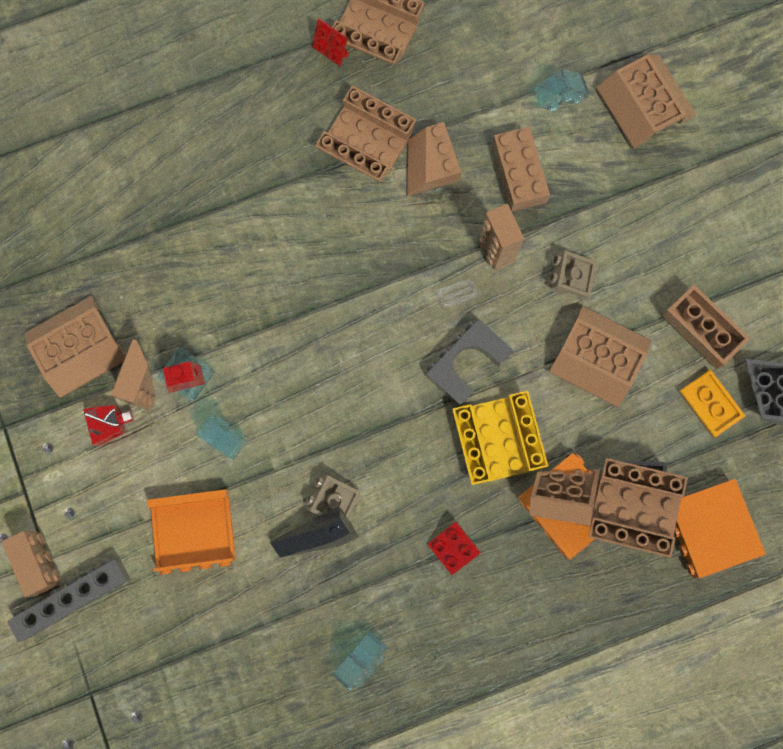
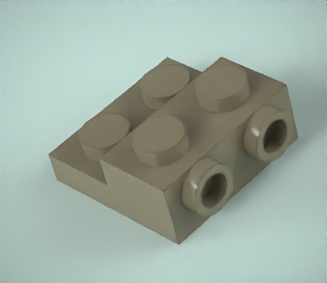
(572, 274)
(331, 494)

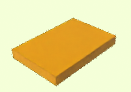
(711, 403)

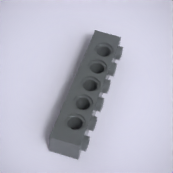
(25, 629)

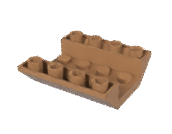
(380, 26)
(644, 99)
(367, 134)
(74, 347)
(600, 357)
(637, 507)

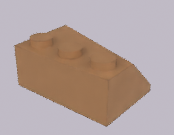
(431, 160)
(134, 380)
(565, 496)

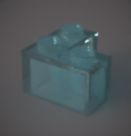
(559, 88)
(218, 435)
(360, 662)

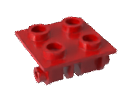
(330, 42)
(454, 548)

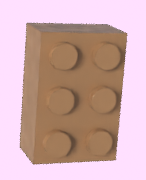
(31, 563)

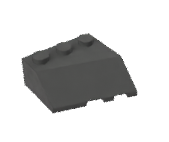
(768, 388)

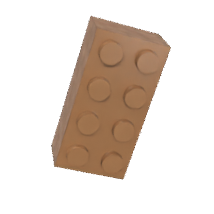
(520, 169)
(500, 237)
(706, 327)

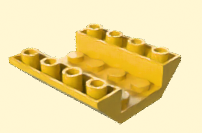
(500, 438)

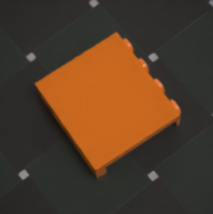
(716, 530)
(192, 531)
(566, 536)

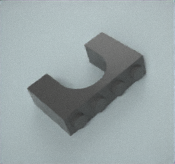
(477, 337)

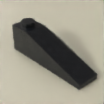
(320, 533)

